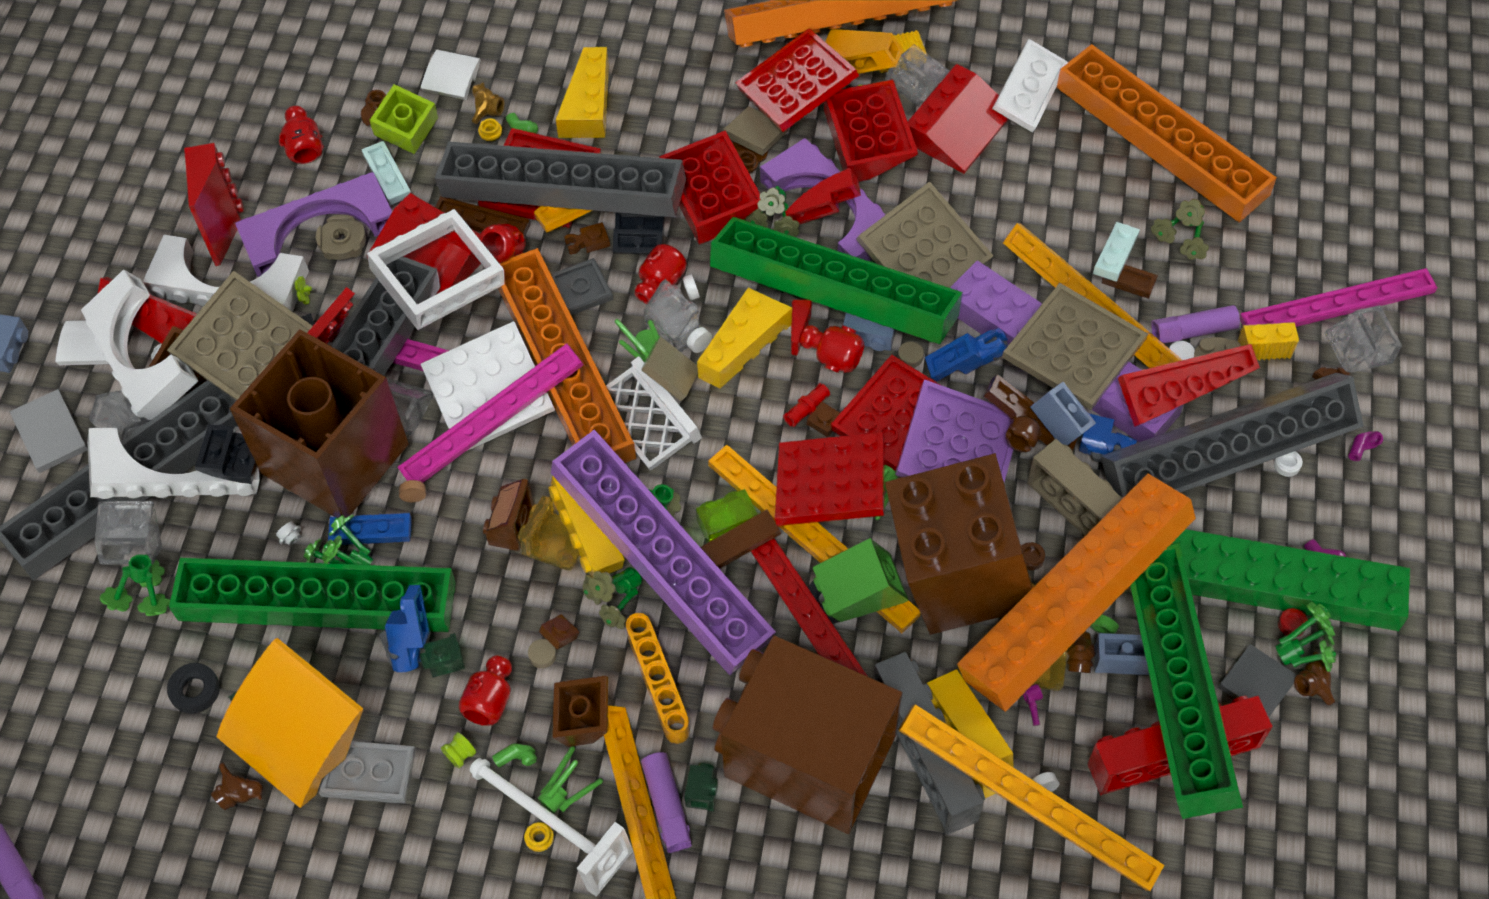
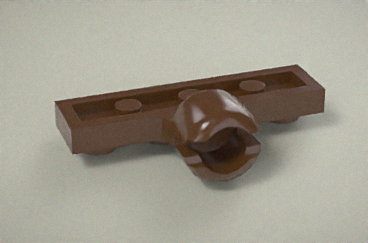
(1025, 425)

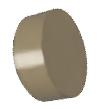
(911, 353)
(541, 653)

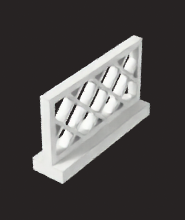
(667, 406)

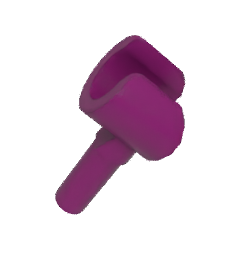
(1030, 696)

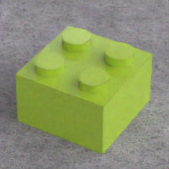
(404, 119)

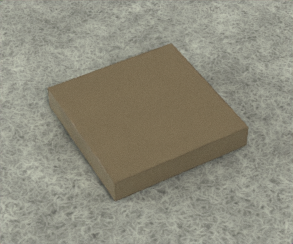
(754, 131)
(670, 368)

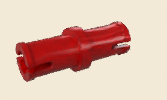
(806, 405)

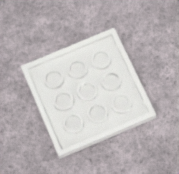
(479, 371)

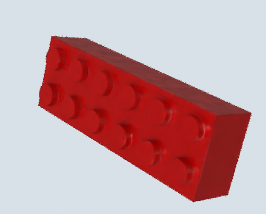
(1142, 753)

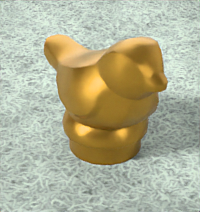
(486, 103)

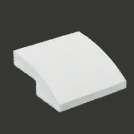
(450, 74)
(78, 346)

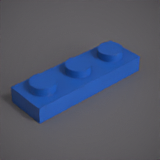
(376, 528)

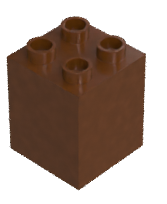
(321, 424)
(959, 543)
(807, 732)

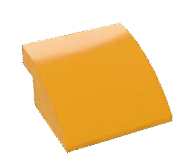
(290, 723)

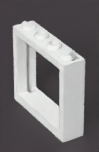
(451, 298)

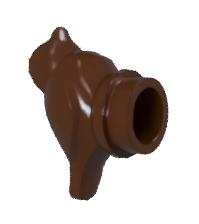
(1081, 654)
(1314, 681)
(235, 789)

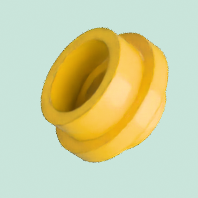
(490, 129)
(535, 829)

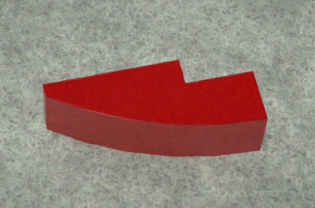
(824, 197)

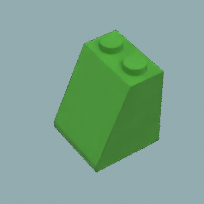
(859, 582)

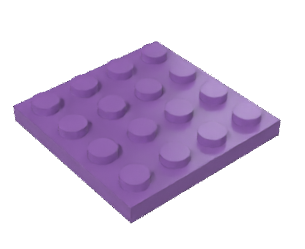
(952, 429)

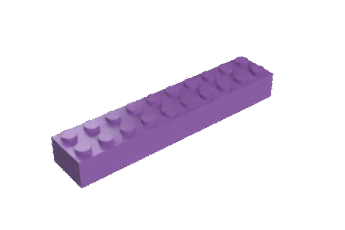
(996, 303)
(662, 551)

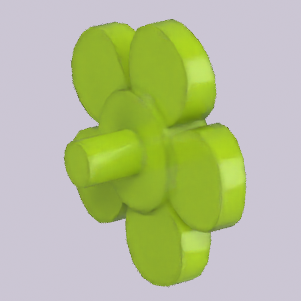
(302, 290)

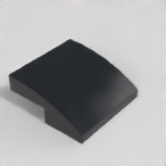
(637, 233)
(226, 455)

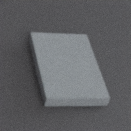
(48, 431)
(371, 773)

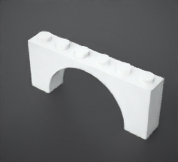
(172, 278)
(110, 320)
(119, 475)

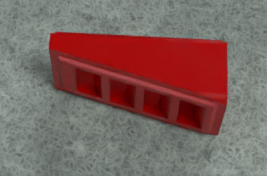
(800, 319)

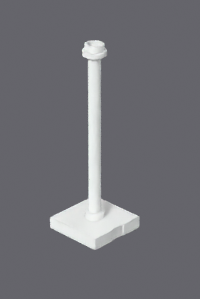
(602, 859)

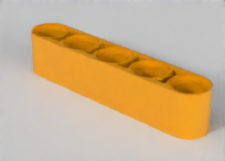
(659, 689)

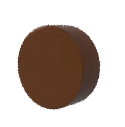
(1034, 555)

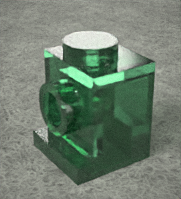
(449, 659)
(700, 787)

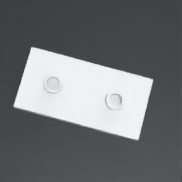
(1030, 85)

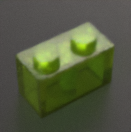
(724, 514)

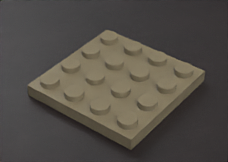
(924, 239)
(236, 335)
(1075, 345)

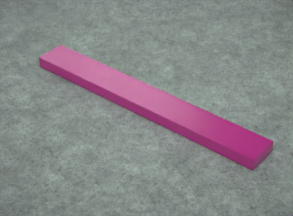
(1344, 300)
(491, 415)

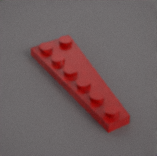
(157, 315)
(1168, 386)

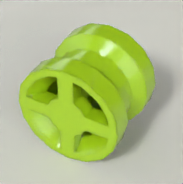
(458, 750)

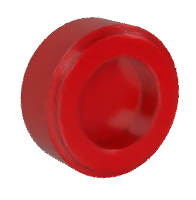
(1291, 620)

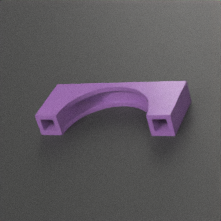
(805, 167)
(266, 231)

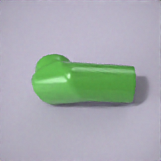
(525, 125)
(515, 751)

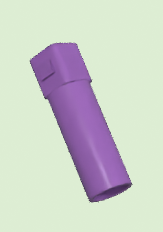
(1196, 324)
(666, 802)
(14, 873)

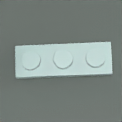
(386, 172)
(1116, 251)

